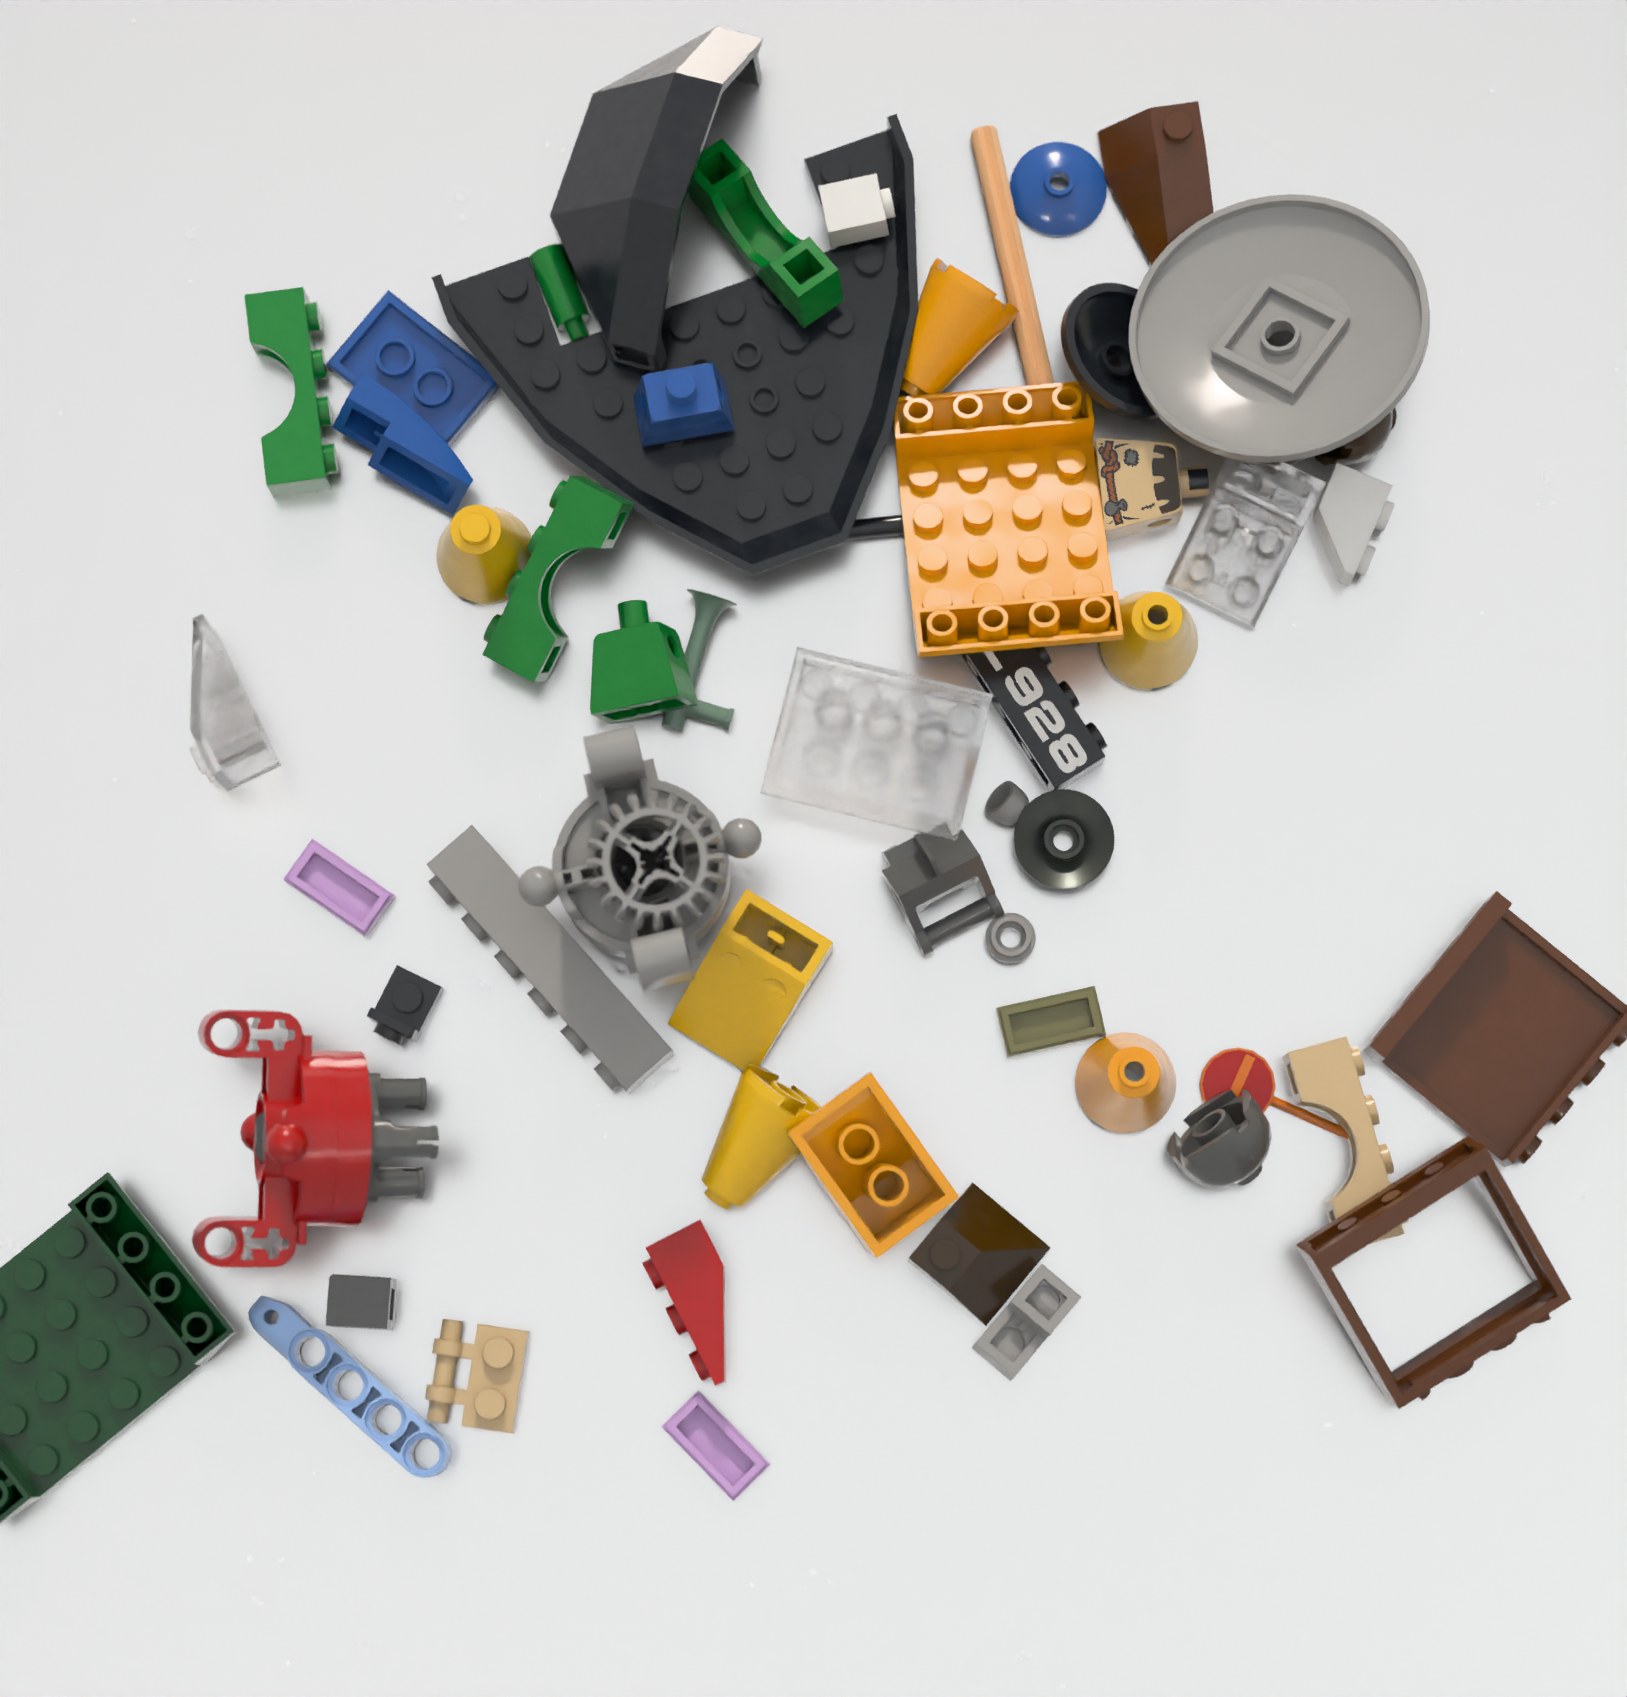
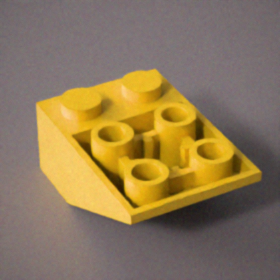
(750, 981)

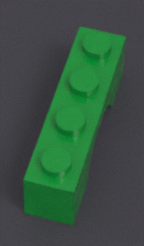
(789, 266)
(297, 450)
(527, 633)

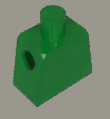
(638, 668)

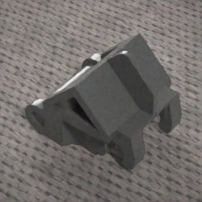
(930, 869)

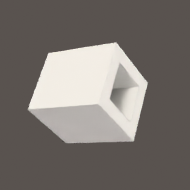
(856, 209)

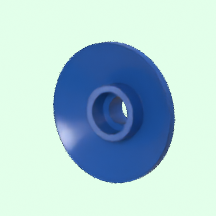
(1058, 211)

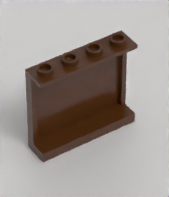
(1501, 1033)

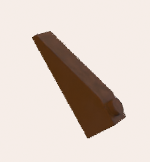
(1158, 172)

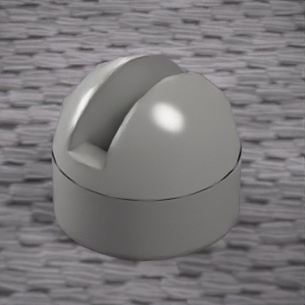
(1006, 803)

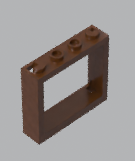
(1395, 1205)

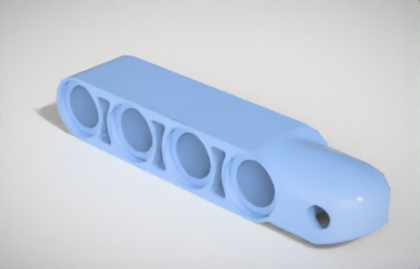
(287, 1338)

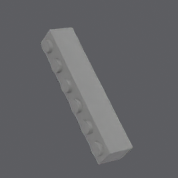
(550, 960)

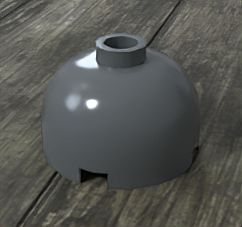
(1223, 1142)

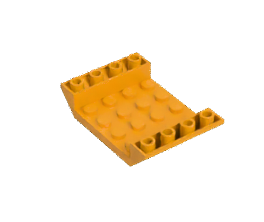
(1003, 520)

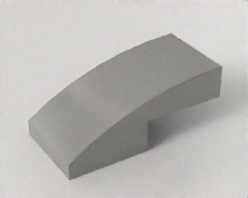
(1026, 1322)

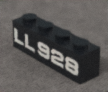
(1039, 713)

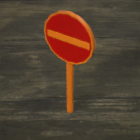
(1247, 1070)

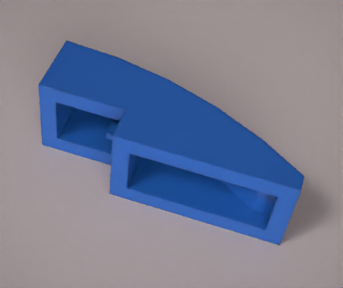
(403, 444)

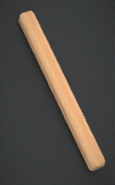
(1011, 255)

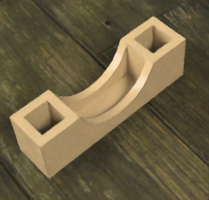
(1329, 1081)

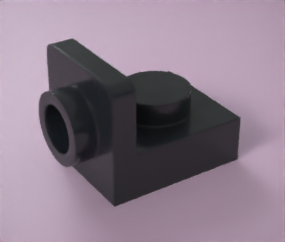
(404, 1006)

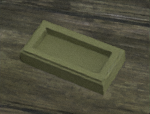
(1050, 1022)

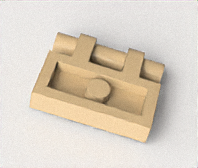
(493, 1377)

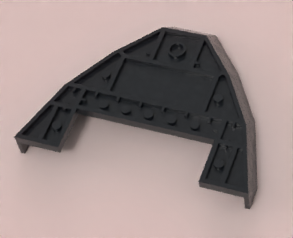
(802, 400)

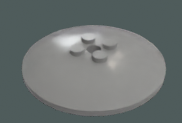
(1269, 269)

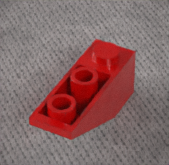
(696, 1283)

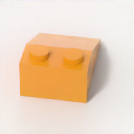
(872, 1165)

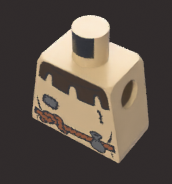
(1143, 485)

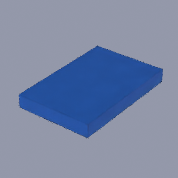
(416, 365)

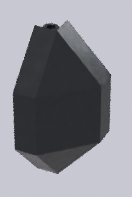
(631, 180)

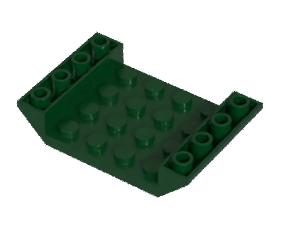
(91, 1339)

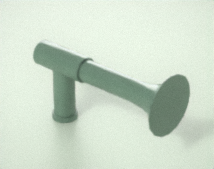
(707, 610)

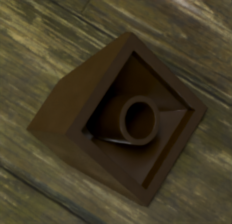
(978, 1254)

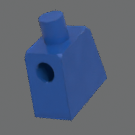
(682, 404)

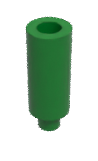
(561, 290)

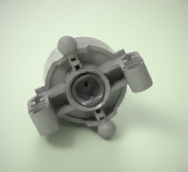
(616, 773)

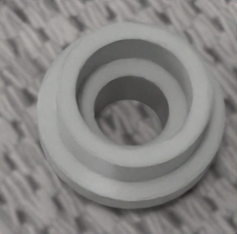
(1013, 922)

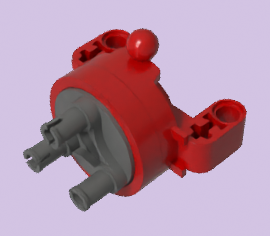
(314, 1139)

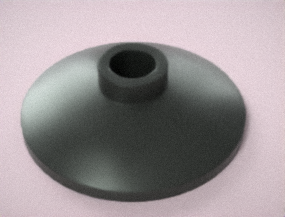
(1070, 814)

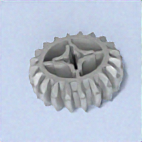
(618, 836)

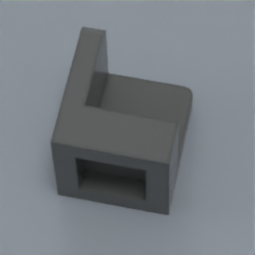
(361, 1302)

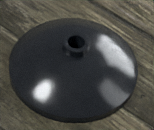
(1098, 348)

